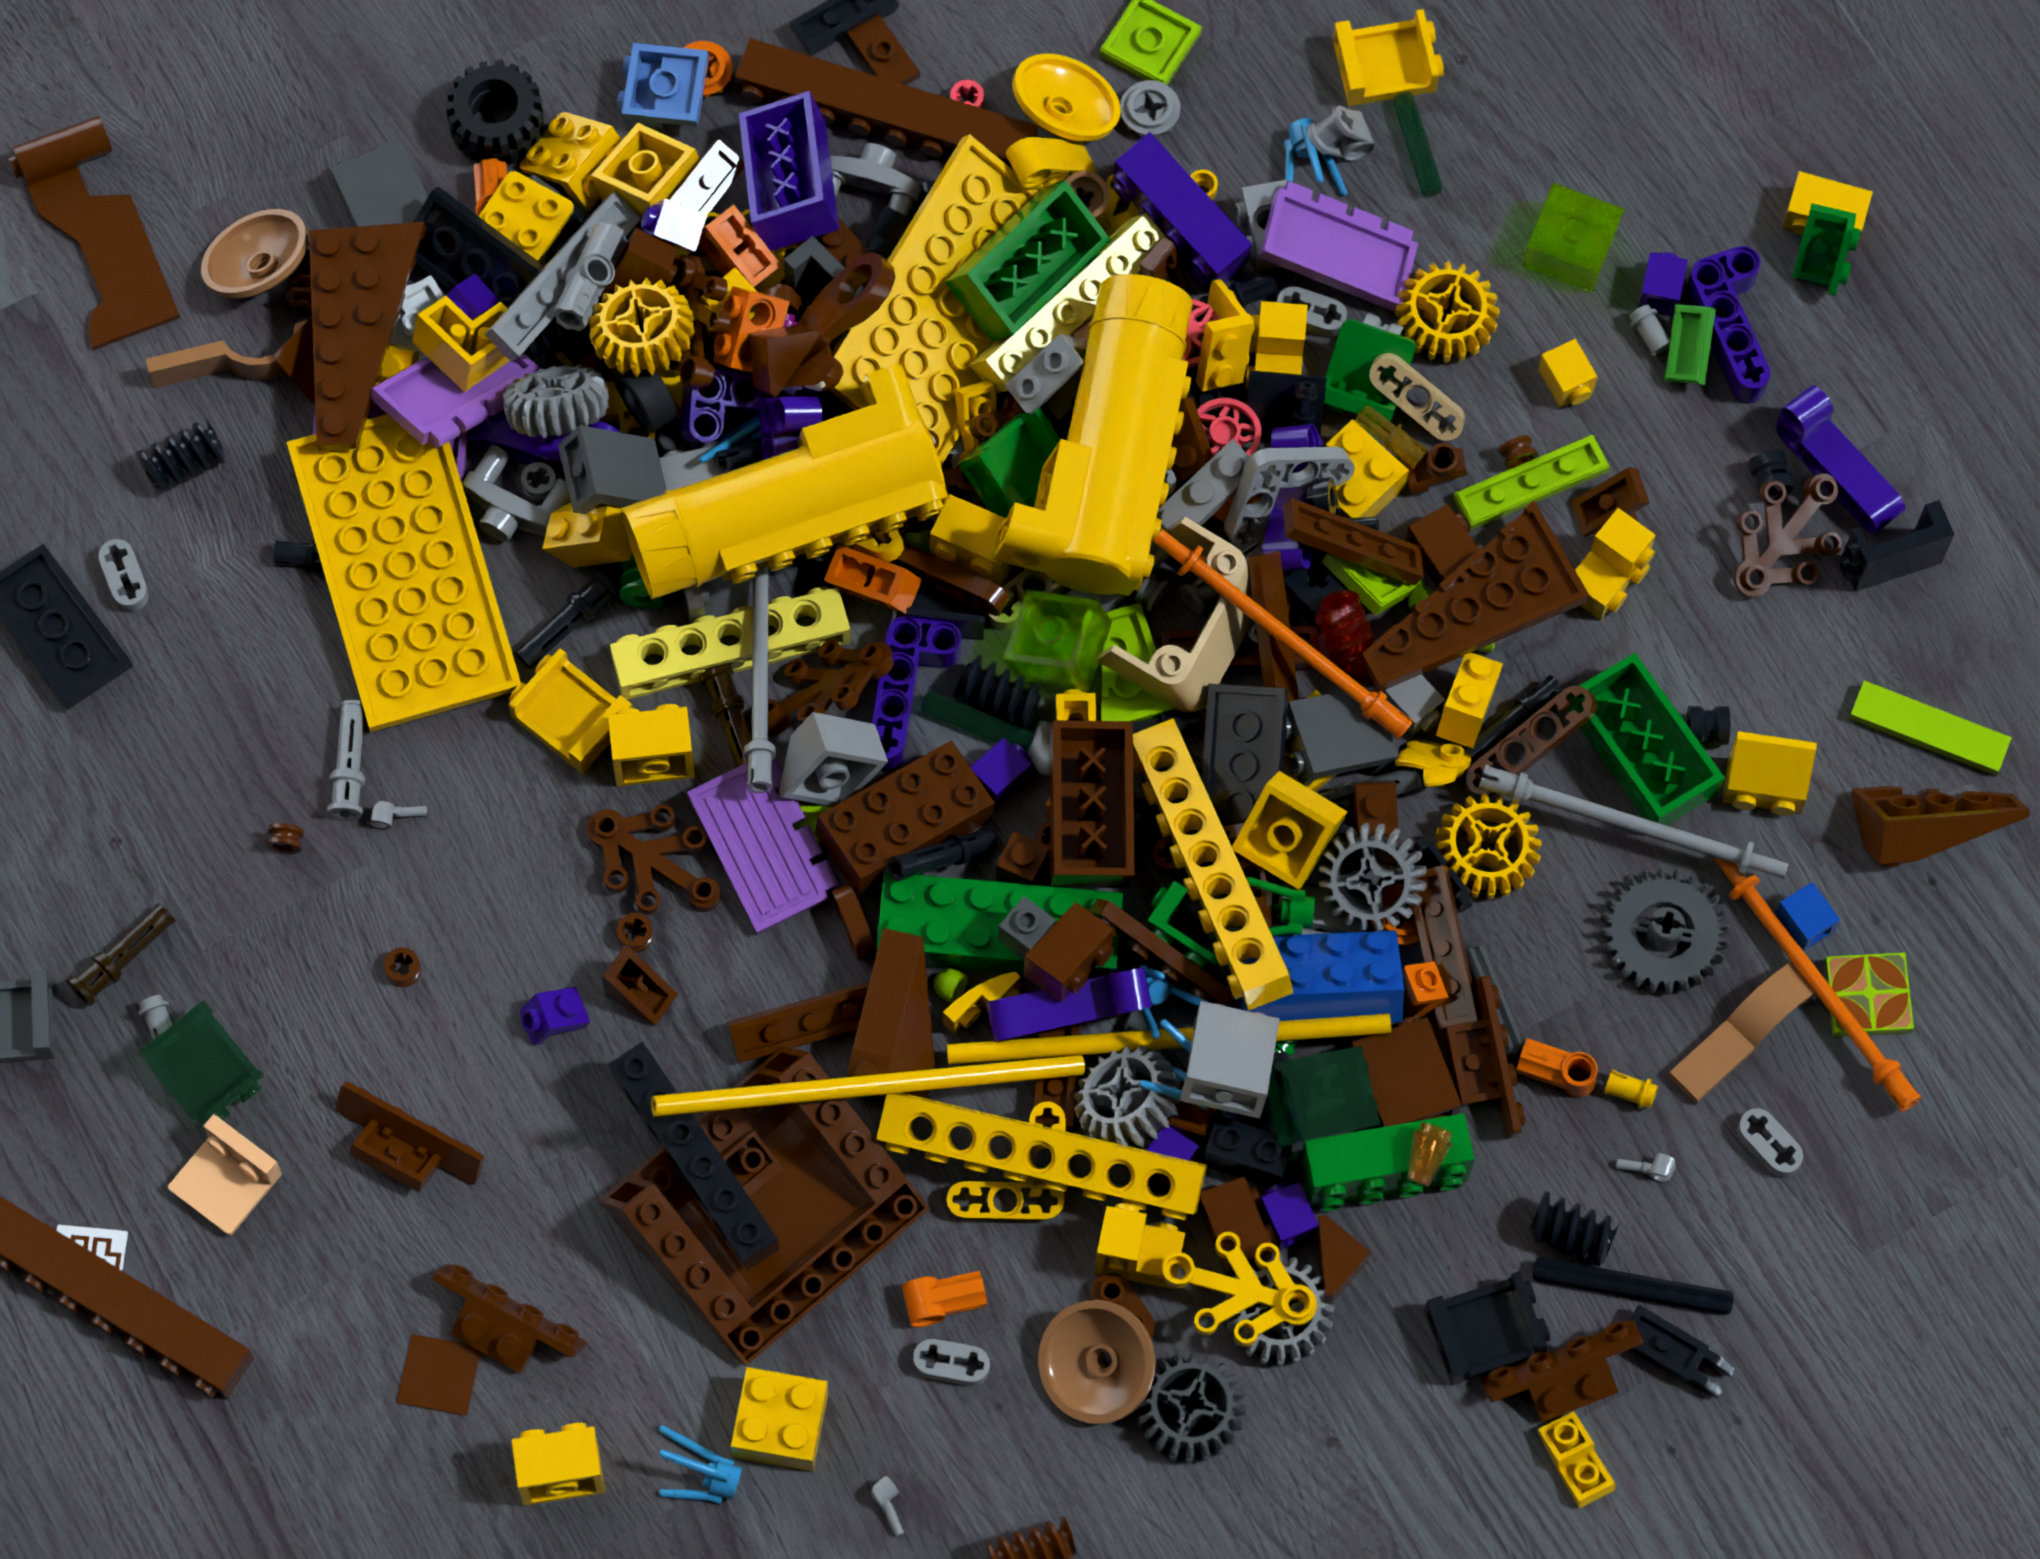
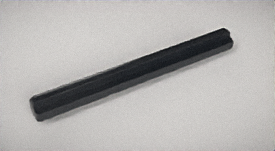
(1633, 1285)

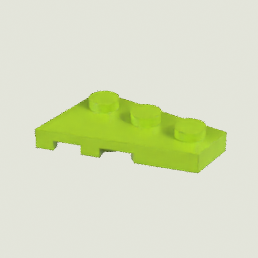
(1120, 697)

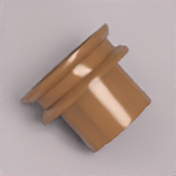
(1091, 185)

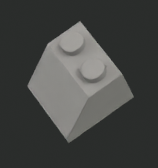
(830, 759)

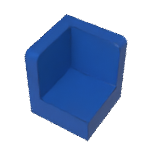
(1807, 916)

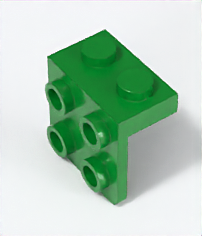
(1350, 365)
(1166, 911)

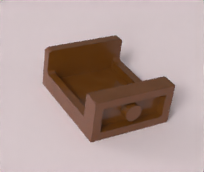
(1408, 1074)

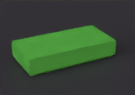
(1690, 344)

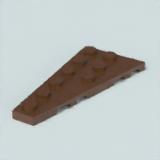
(355, 307)
(1492, 595)

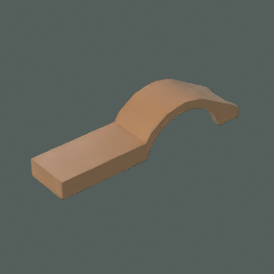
(210, 360)
(1741, 1032)

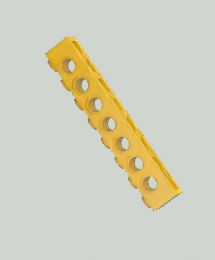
(1255, 982)
(897, 1132)

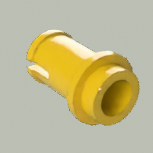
(1631, 1089)

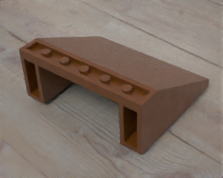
(812, 1178)

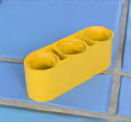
(1047, 160)

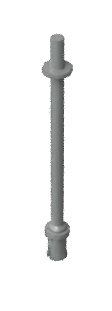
(759, 750)
(1522, 789)

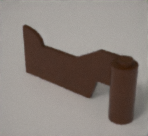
(103, 226)

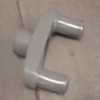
(875, 174)
(503, 509)

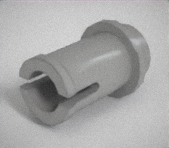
(1650, 329)
(155, 1014)

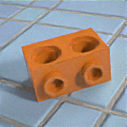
(734, 244)
(769, 315)
(872, 579)

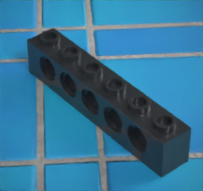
(695, 1160)

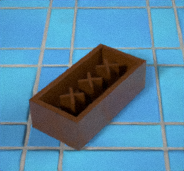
(1091, 804)
(902, 814)

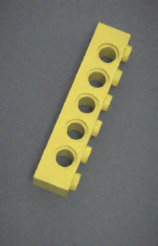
(1070, 304)
(680, 669)

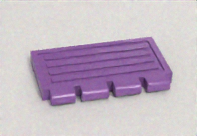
(1338, 247)
(436, 408)
(761, 848)

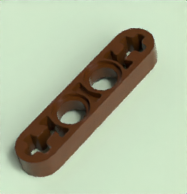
(952, 580)
(1527, 736)

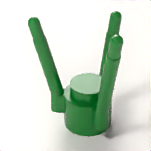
(1296, 911)

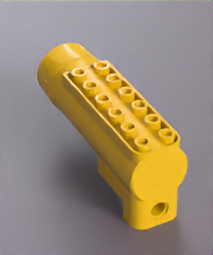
(1108, 477)
(837, 487)

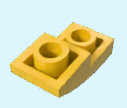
(971, 402)
(967, 1007)
(1576, 1459)

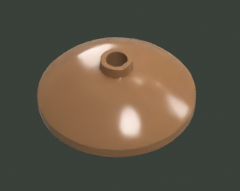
(255, 254)
(1074, 1365)

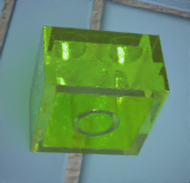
(1573, 237)
(1057, 640)

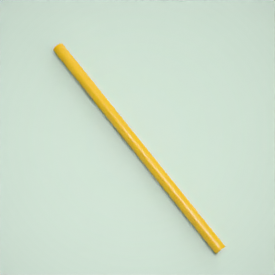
(1117, 1041)
(867, 1085)

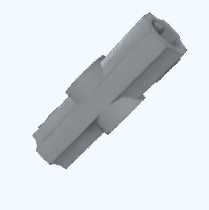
(590, 276)

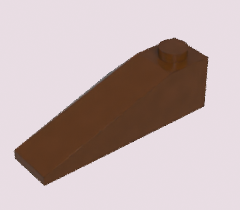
(1914, 827)
(896, 1012)

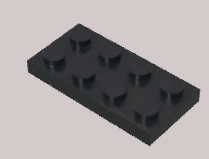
(464, 245)
(58, 628)
(1242, 746)

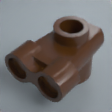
(1429, 471)

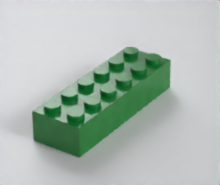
(964, 917)

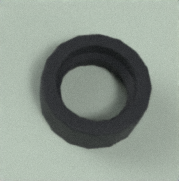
(645, 398)

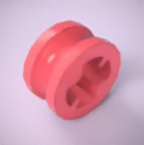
(967, 88)

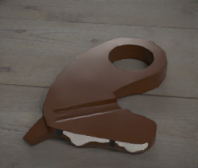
(834, 314)

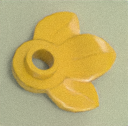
(1439, 762)

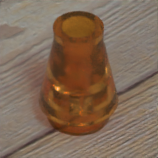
(1427, 1153)

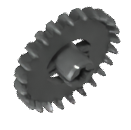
(1702, 940)

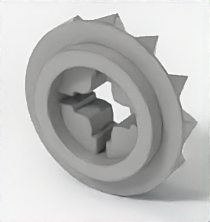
(1160, 97)

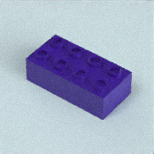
(788, 171)
(1181, 211)

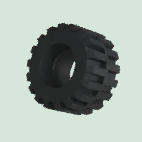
(491, 86)

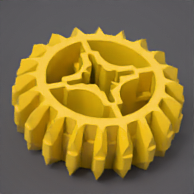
(1422, 300)
(665, 323)
(1511, 824)

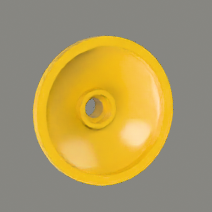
(1066, 97)

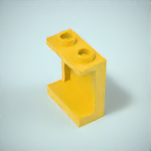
(1387, 59)
(566, 710)

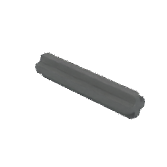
(1481, 966)

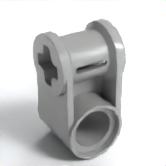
(1342, 135)

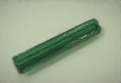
(1417, 144)
(974, 720)

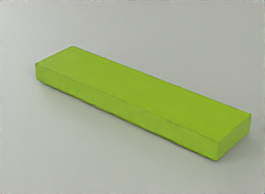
(1531, 481)
(1930, 728)

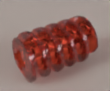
(1345, 630)

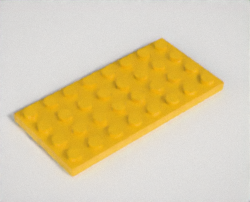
(921, 317)
(404, 574)

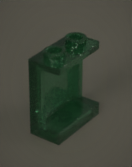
(201, 1065)
(1321, 1096)

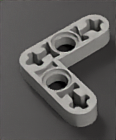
(1276, 474)

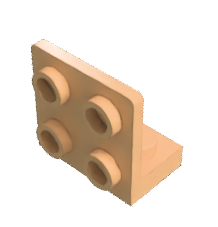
(225, 1177)

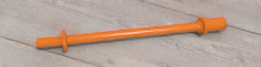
(1371, 703)
(1885, 1071)

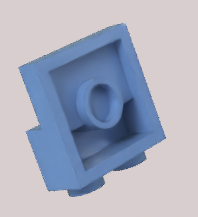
(663, 85)

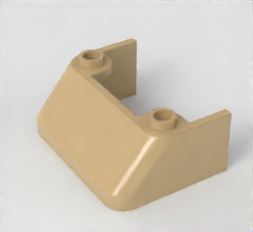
(1183, 676)

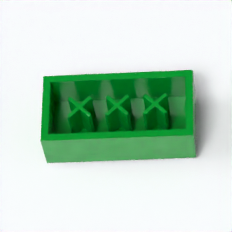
(1028, 261)
(1647, 743)
(1376, 1164)

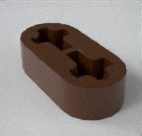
(853, 921)

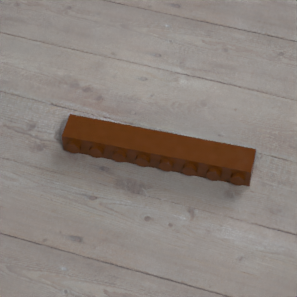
(875, 104)
(120, 1303)

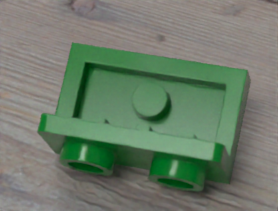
(1825, 246)

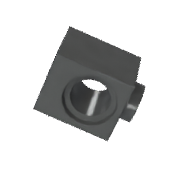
(1024, 927)

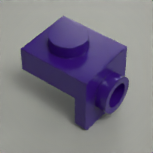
(553, 1014)

